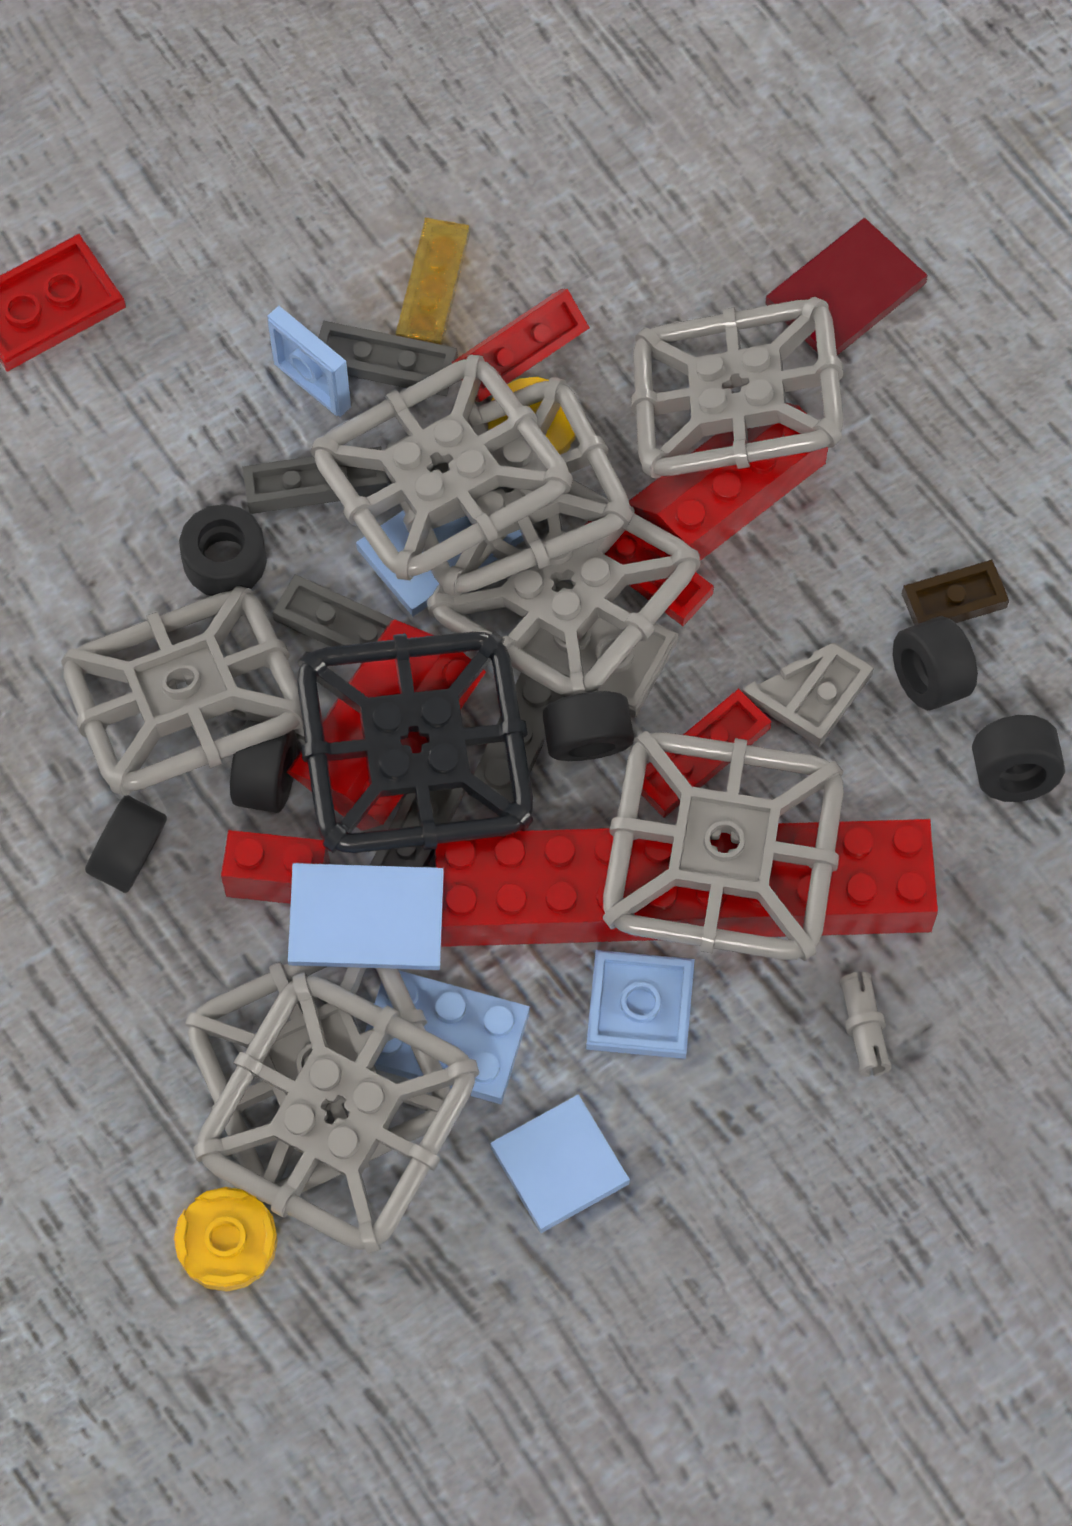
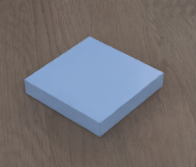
(309, 361)
(640, 1004)
(559, 1163)

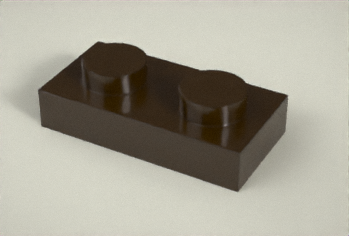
(957, 594)

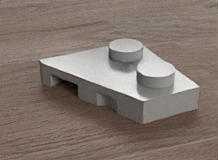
(813, 692)

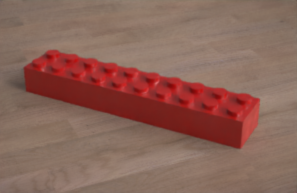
(553, 885)

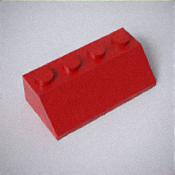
(718, 502)
(343, 723)

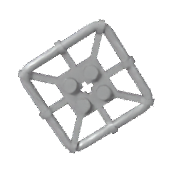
(761, 395)
(518, 454)
(434, 493)
(572, 612)
(169, 709)
(742, 870)
(292, 1051)
(345, 1143)

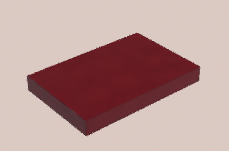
(858, 278)

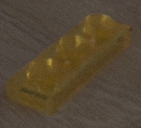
(433, 281)

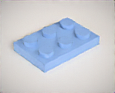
(474, 1022)

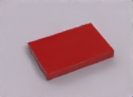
(53, 300)

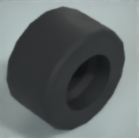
(222, 524)
(935, 663)
(588, 726)
(1018, 758)
(260, 773)
(125, 843)

